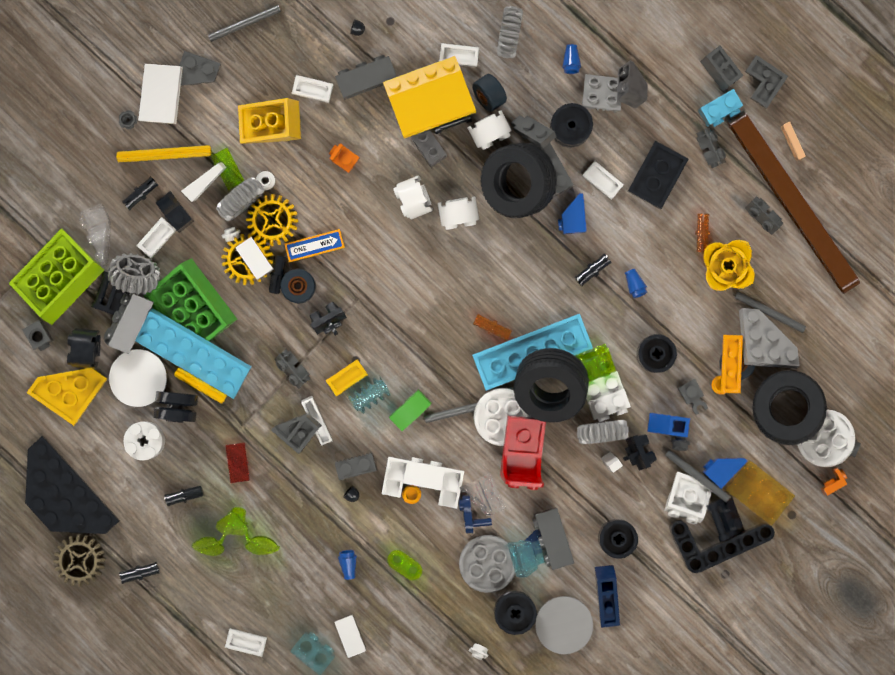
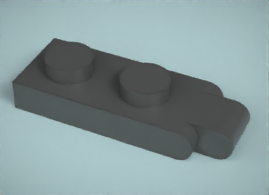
(533, 131)

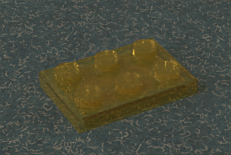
(760, 492)

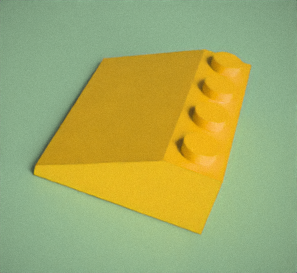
(429, 97)

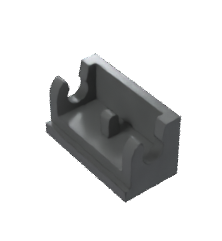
(721, 68)

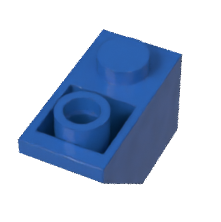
(668, 425)

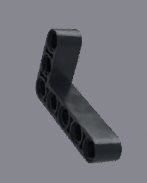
(719, 547)

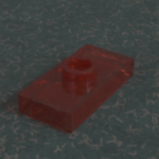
(237, 462)

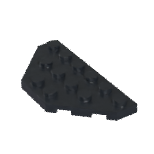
(61, 495)

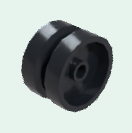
(568, 136)
(175, 407)
(518, 623)

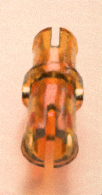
(702, 232)
(492, 327)

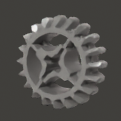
(509, 32)
(240, 199)
(133, 274)
(602, 432)

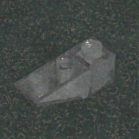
(99, 227)

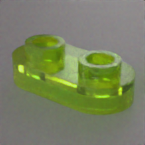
(404, 565)

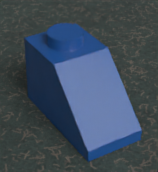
(573, 218)
(722, 469)

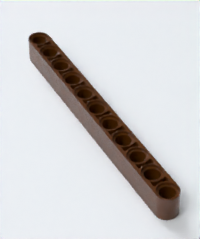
(793, 202)

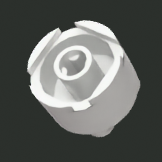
(490, 129)
(413, 197)
(458, 212)
(135, 447)

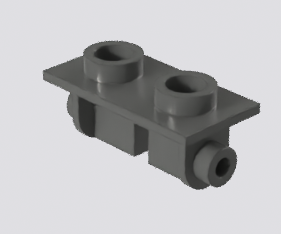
(709, 140)
(757, 209)
(296, 376)

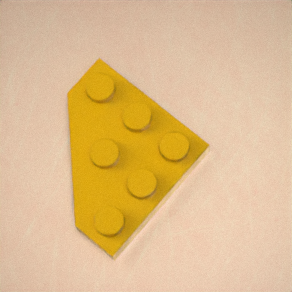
(68, 392)

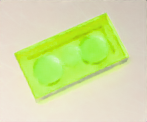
(231, 175)

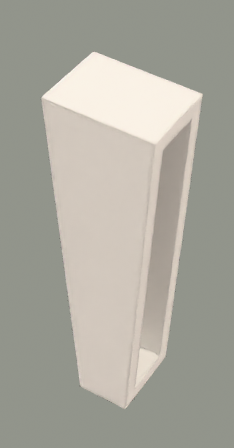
(197, 187)
(312, 409)
(611, 462)

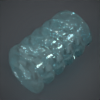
(369, 395)

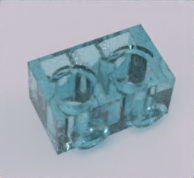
(309, 657)

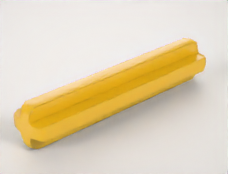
(200, 385)

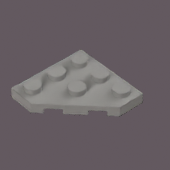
(765, 342)

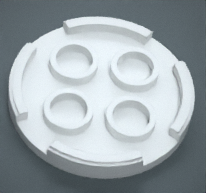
(137, 377)
(492, 414)
(832, 442)

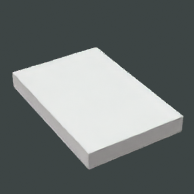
(160, 93)

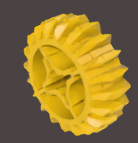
(278, 212)
(230, 262)

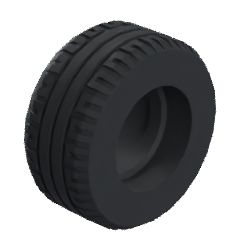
(495, 185)
(551, 364)
(789, 381)

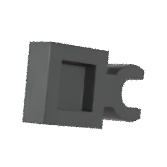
(691, 394)

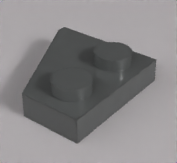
(198, 69)
(297, 431)

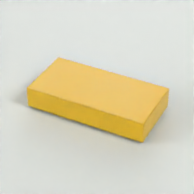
(346, 377)

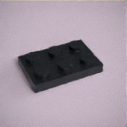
(658, 175)

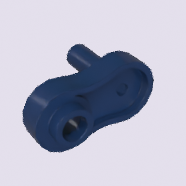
(465, 505)

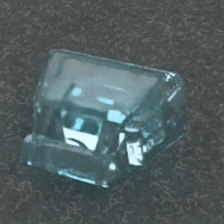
(524, 557)

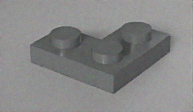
(770, 79)

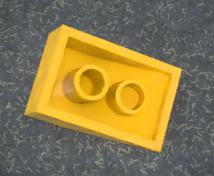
(269, 121)

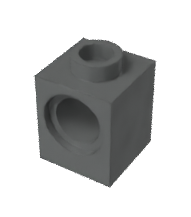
(30, 332)

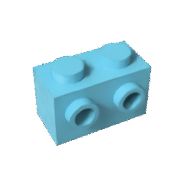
(721, 107)

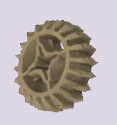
(75, 553)

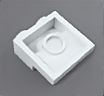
(607, 397)
(687, 499)

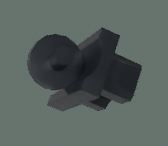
(329, 322)
(636, 452)

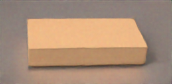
(793, 141)

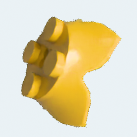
(736, 252)

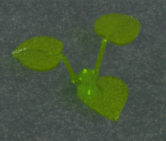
(235, 524)

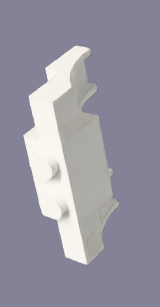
(423, 475)

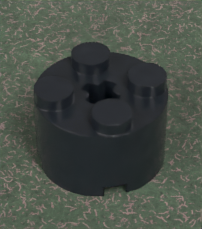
(84, 348)
(664, 361)
(624, 547)

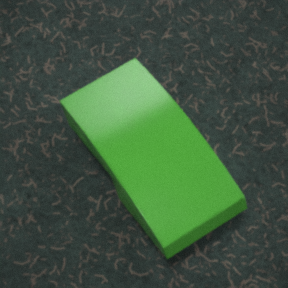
(410, 410)

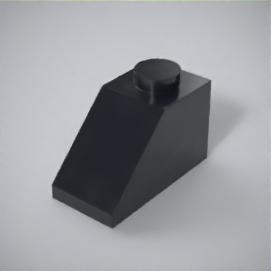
(174, 212)

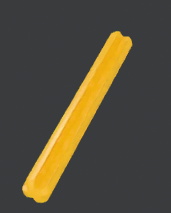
(166, 153)

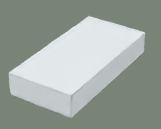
(464, 54)
(312, 89)
(602, 180)
(156, 237)
(254, 258)
(350, 636)
(245, 642)

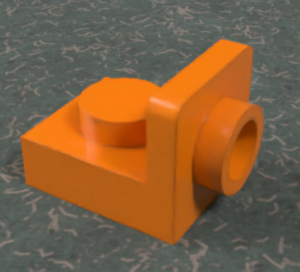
(343, 157)
(833, 485)

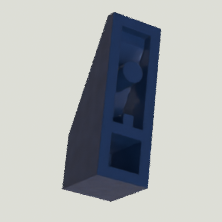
(607, 596)

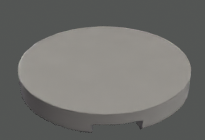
(486, 564)
(564, 625)

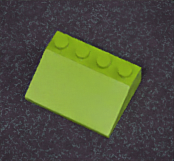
(56, 277)

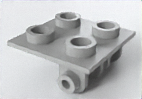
(601, 93)

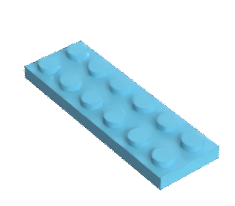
(193, 353)
(501, 362)

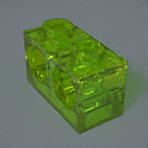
(592, 360)

